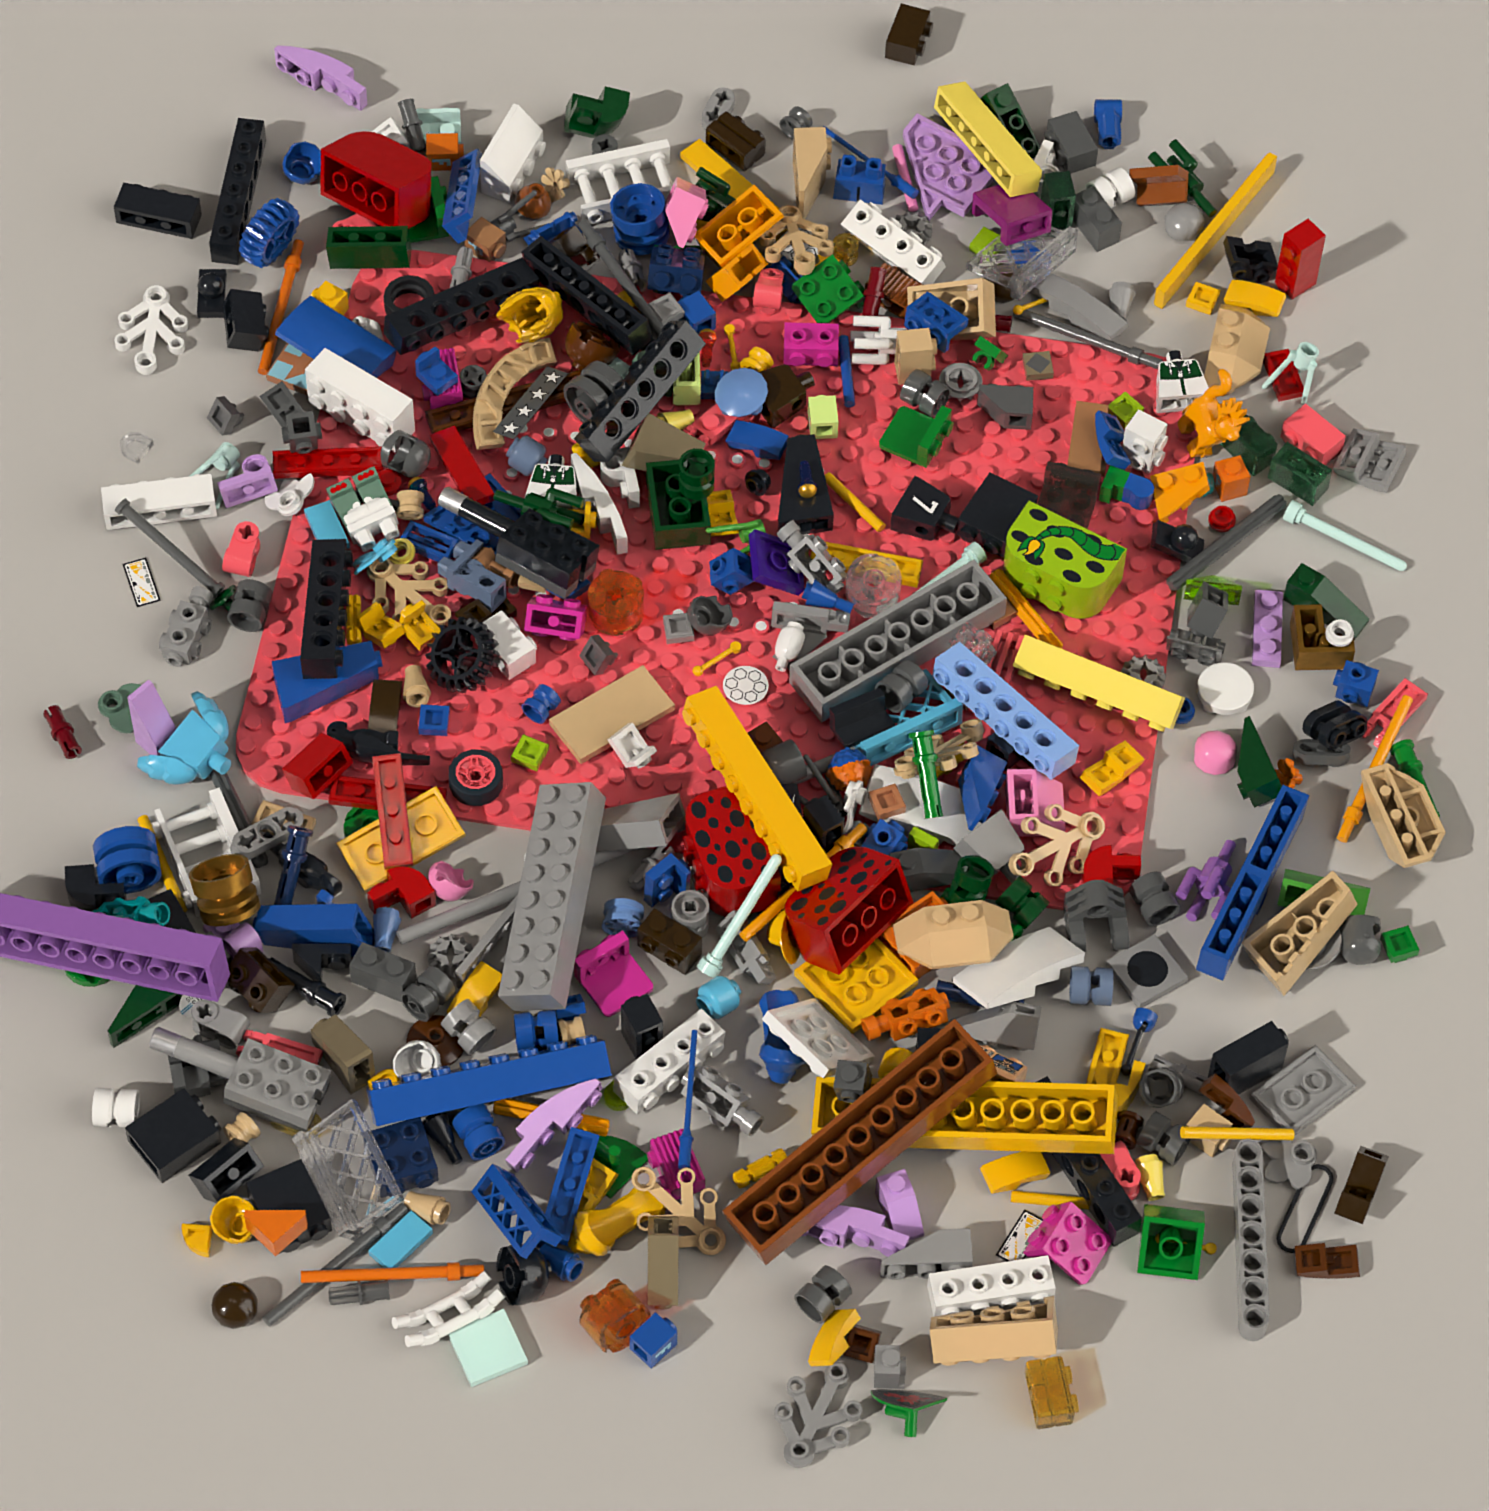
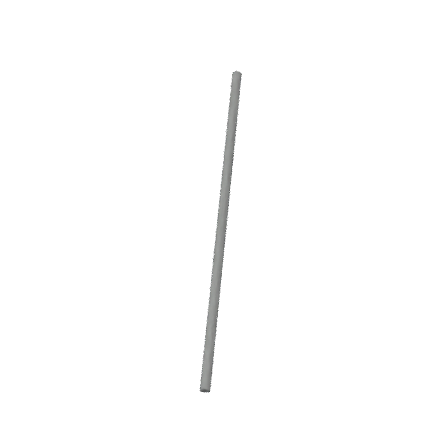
(510, 892)

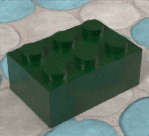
(674, 517)

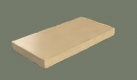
(593, 720)

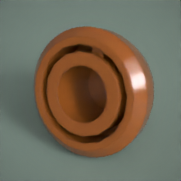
(538, 206)

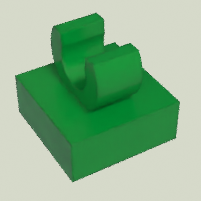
(990, 351)
(1399, 944)

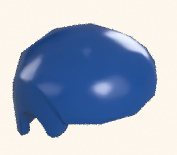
(302, 163)

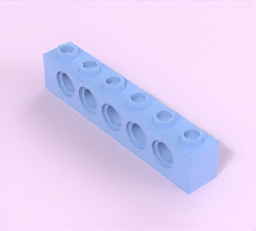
(1005, 710)

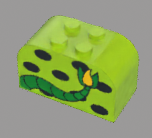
(1062, 562)

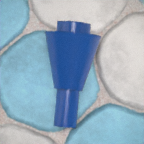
(820, 596)

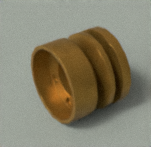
(224, 890)

